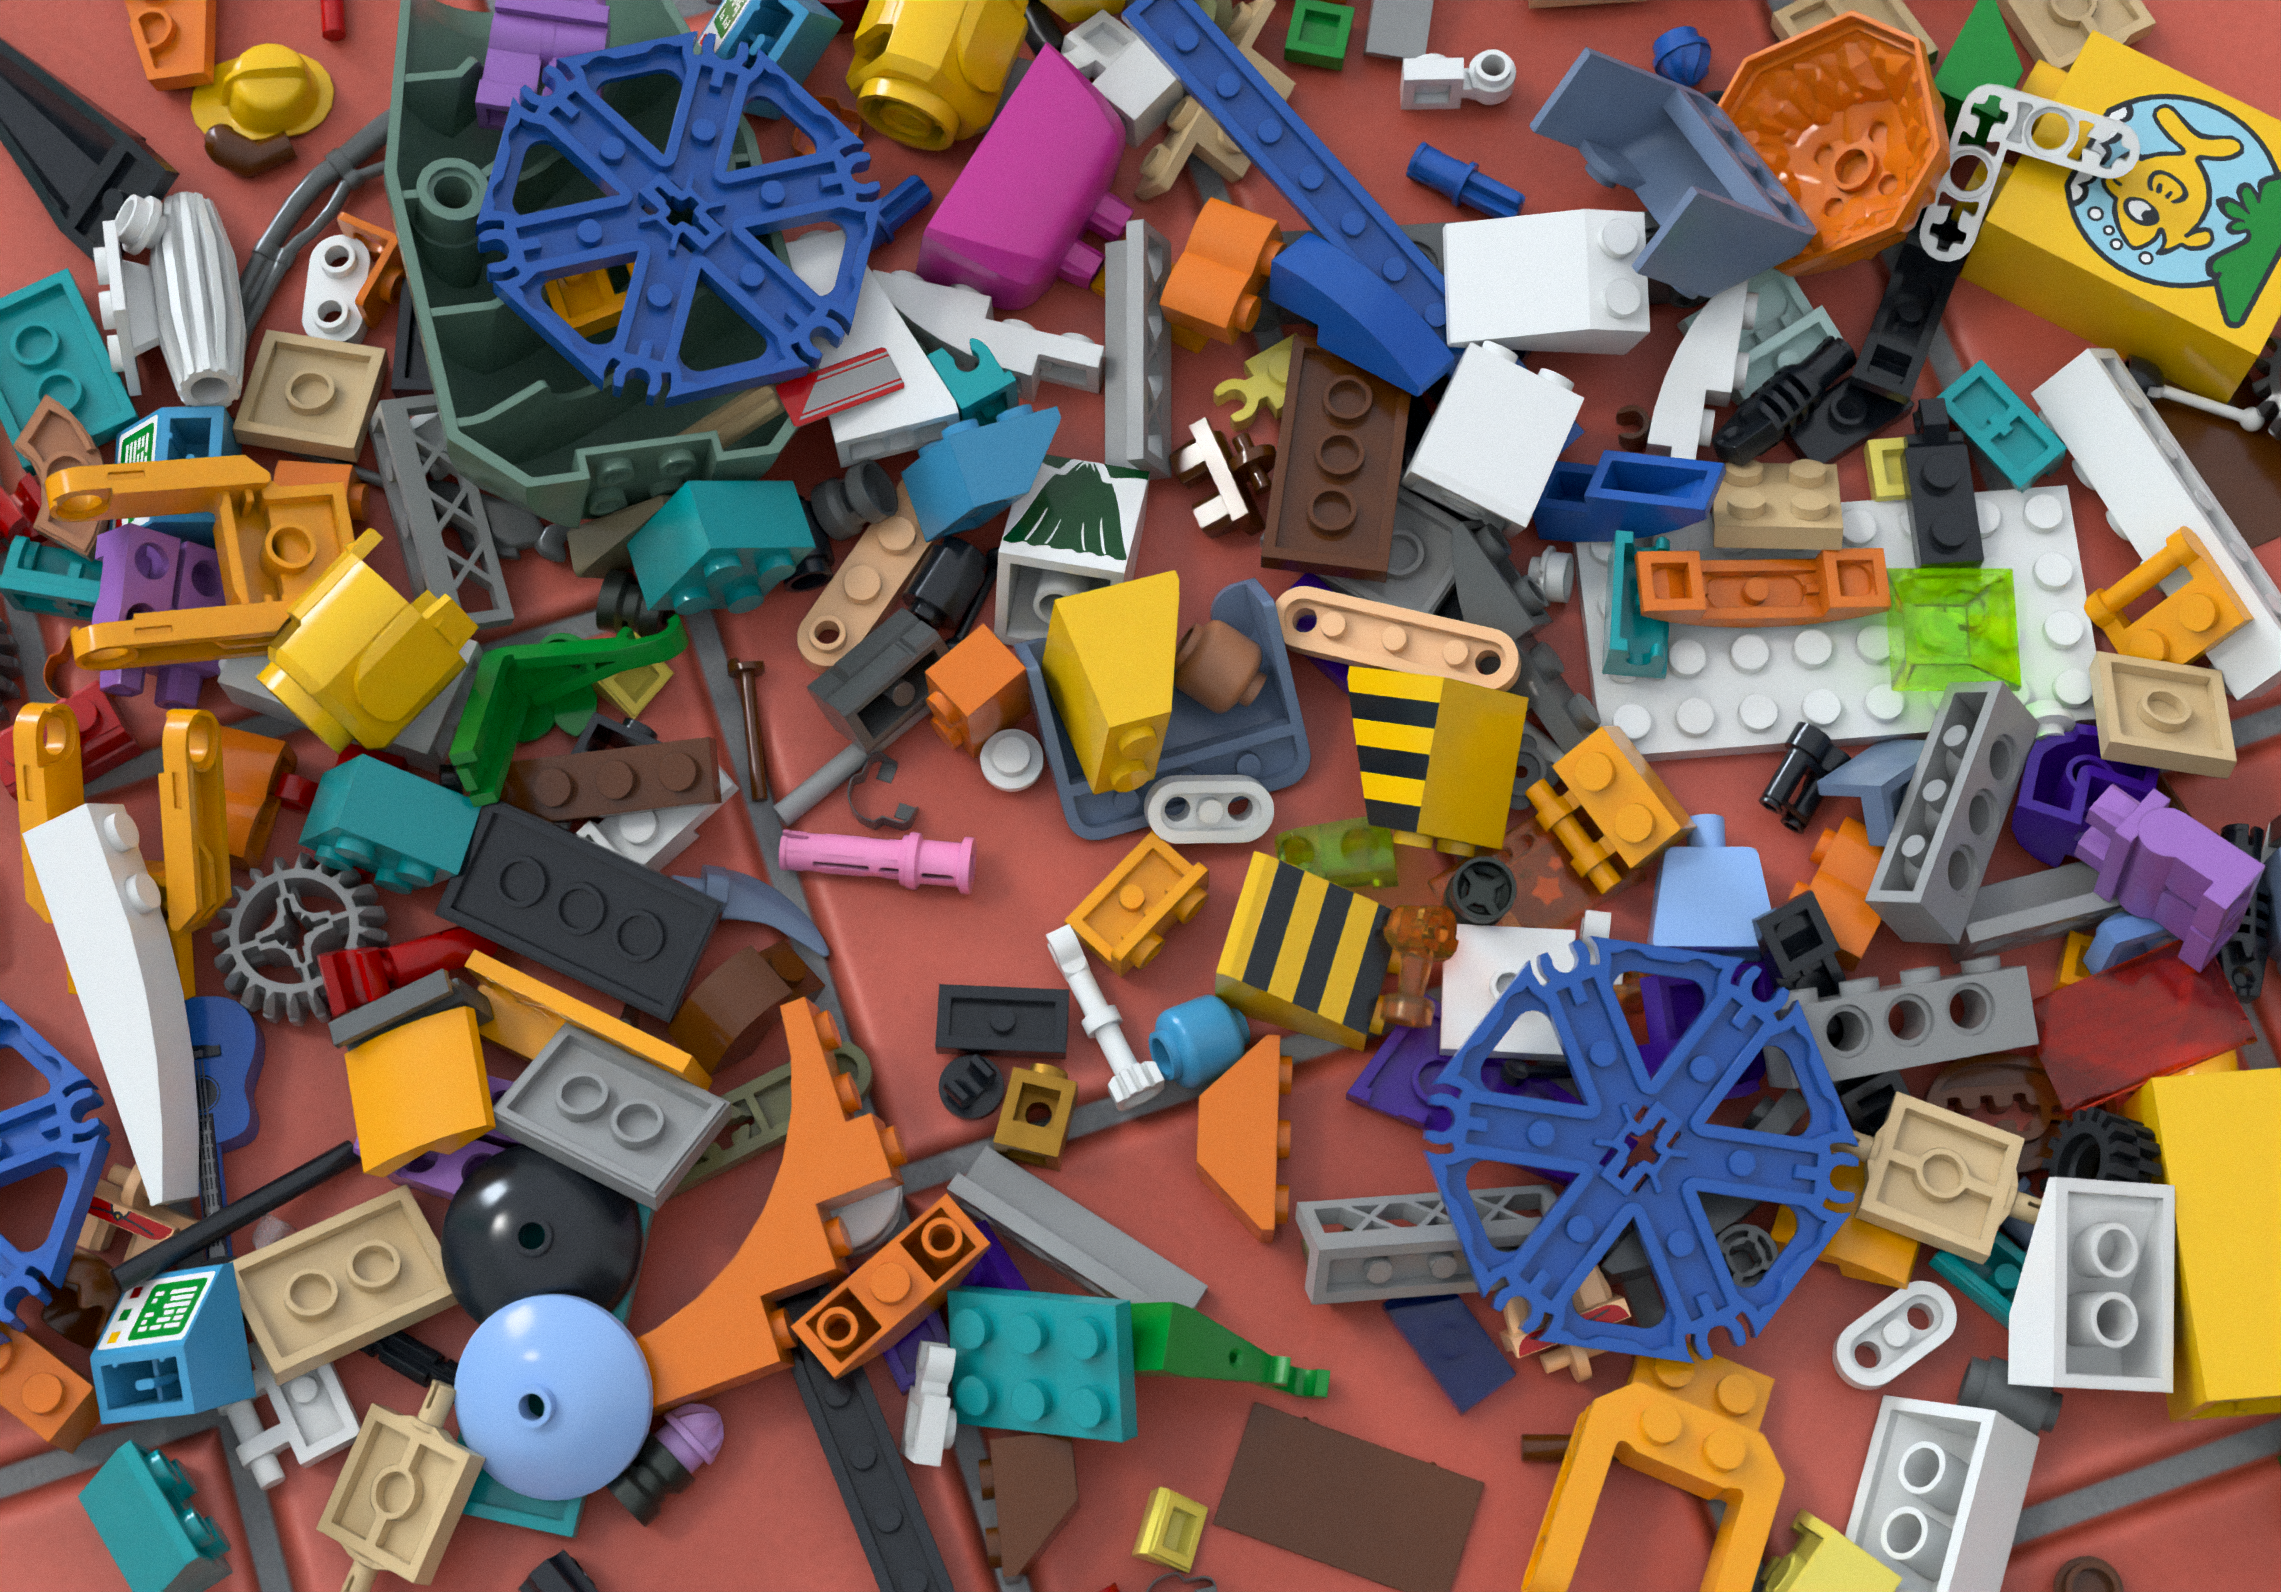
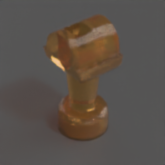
(1421, 937)

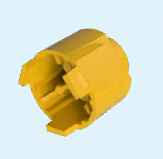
(934, 66)
(362, 655)

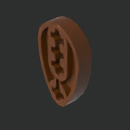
(1997, 1083)

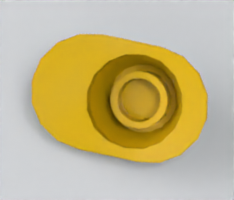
(265, 93)

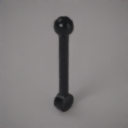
(978, 601)
(1516, 1072)

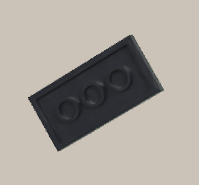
(581, 909)

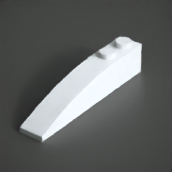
(126, 985)

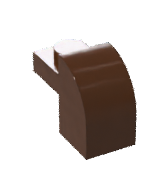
(739, 1004)

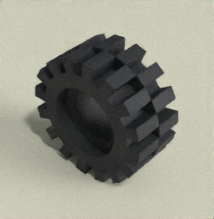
(2102, 1148)

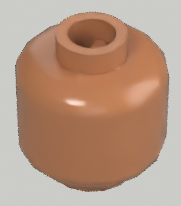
(1218, 666)

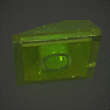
(1952, 627)

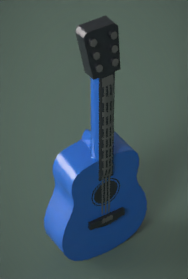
(227, 1066)

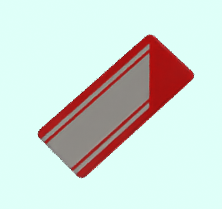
(839, 387)

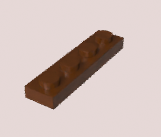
(615, 781)

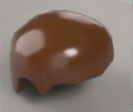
(84, 1300)

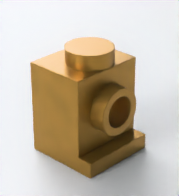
(1031, 1089)

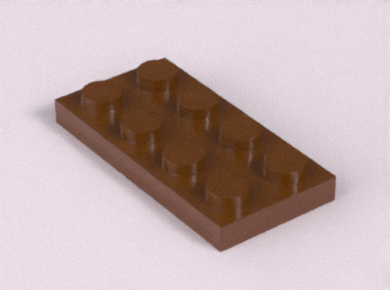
(1335, 468)

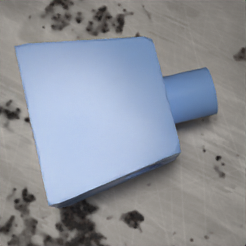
(1708, 895)

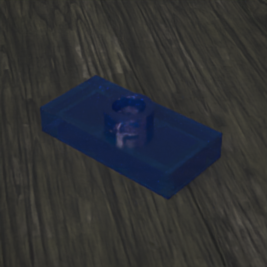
(1451, 1347)

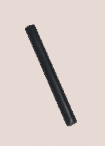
(234, 1217)

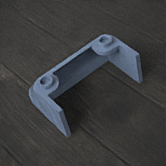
(1689, 166)

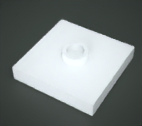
(1480, 973)

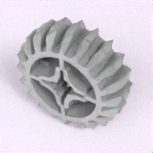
(249, 949)

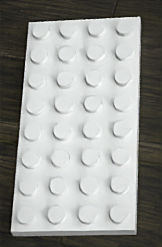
(1753, 685)

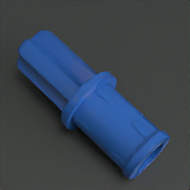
(1463, 183)
(899, 207)

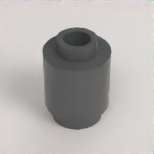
(1987, 1387)

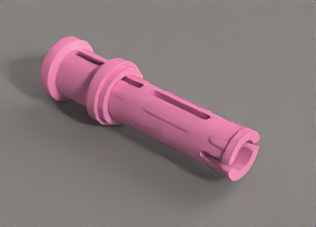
(907, 860)

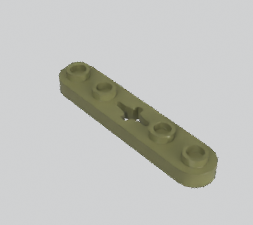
(769, 1104)

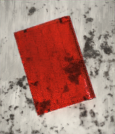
(2135, 1026)

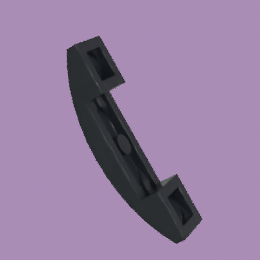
(1908, 315)
(1800, 955)

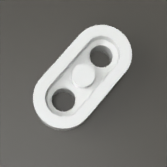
(336, 289)
(1206, 809)
(1892, 1336)

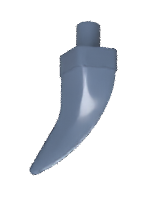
(757, 902)

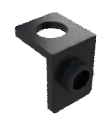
(603, 731)

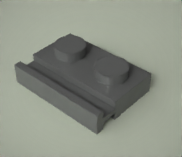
(412, 1002)

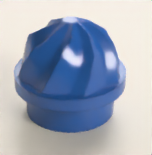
(1682, 56)

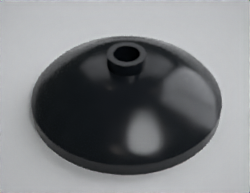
(588, 1245)

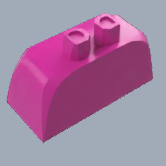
(1032, 192)

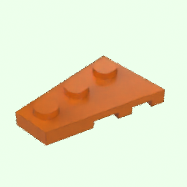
(174, 41)

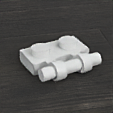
(312, 1415)

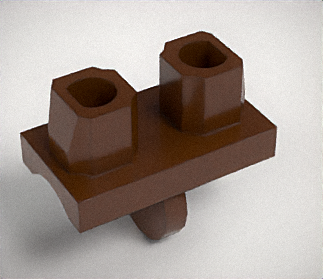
(1211, 456)

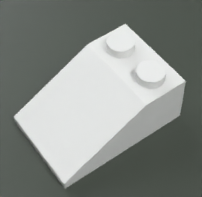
(1547, 282)
(2097, 1289)

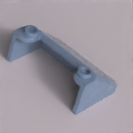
(1253, 741)

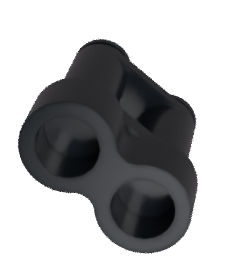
(1809, 755)

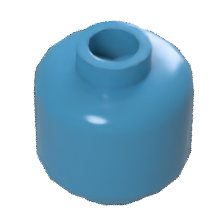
(1198, 1041)

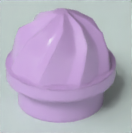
(692, 1434)

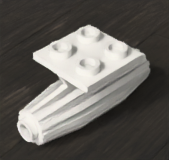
(180, 301)

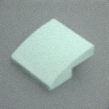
(1783, 329)

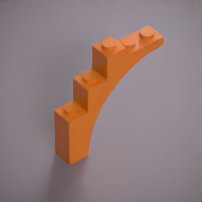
(796, 1245)

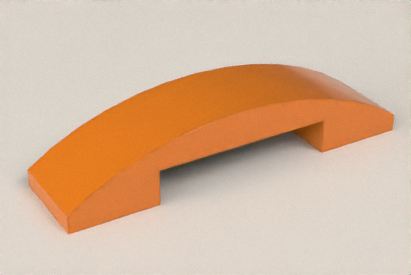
(1762, 591)

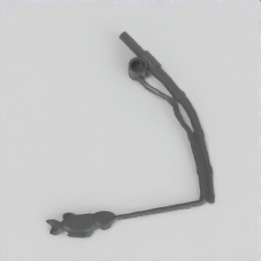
(510, 526)

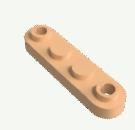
(865, 586)
(1395, 638)

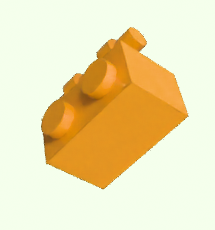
(1623, 800)

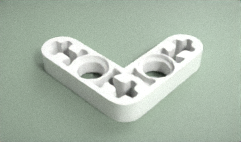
(2016, 136)

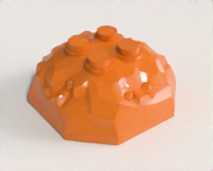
(1847, 131)

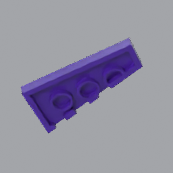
(1409, 1062)

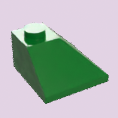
(1977, 58)

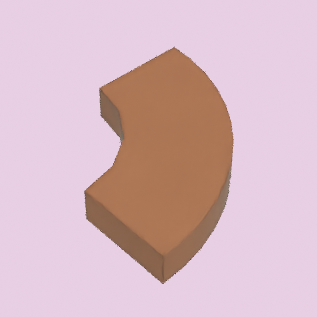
(54, 443)

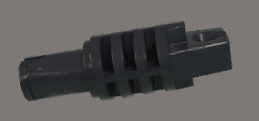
(1782, 403)
(2246, 953)

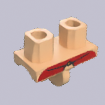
(129, 1210)
(1590, 1301)

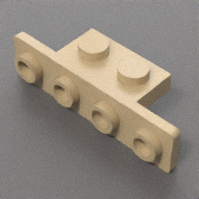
(1196, 131)

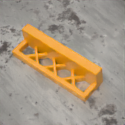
(533, 1012)

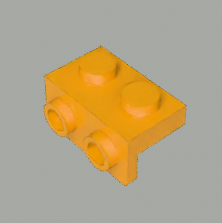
(1138, 904)

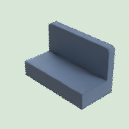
(1880, 779)

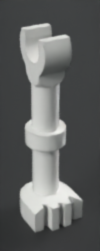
(1132, 1081)

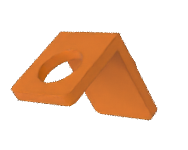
(385, 278)

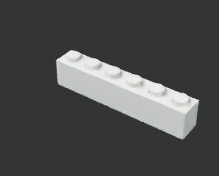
(2155, 490)

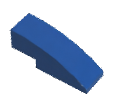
(1358, 314)
(1625, 494)

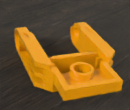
(265, 540)
(196, 861)
(1685, 1427)

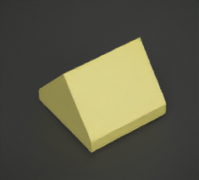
(633, 688)
(1170, 1530)

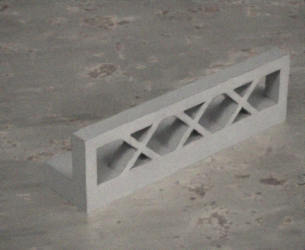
(1137, 352)
(415, 517)
(2033, 911)
(1068, 1235)
(1412, 1261)

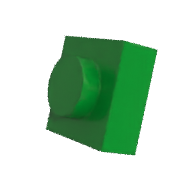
(1319, 34)

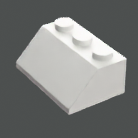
(1942, 1494)

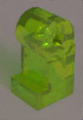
(1342, 852)

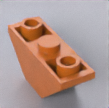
(1244, 1138)
(893, 1289)

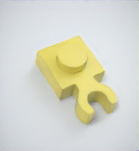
(1264, 387)

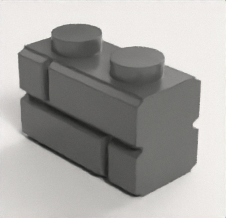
(880, 680)

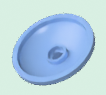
(591, 1388)

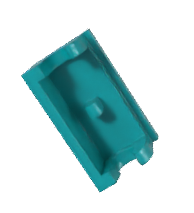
(979, 392)
(2002, 427)
(50, 580)
(1631, 642)

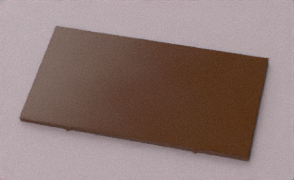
(2234, 463)
(1348, 1502)

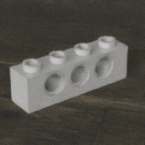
(1952, 812)
(1994, 1020)

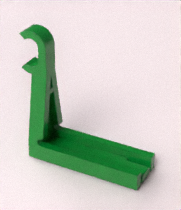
(535, 674)
(1187, 1344)

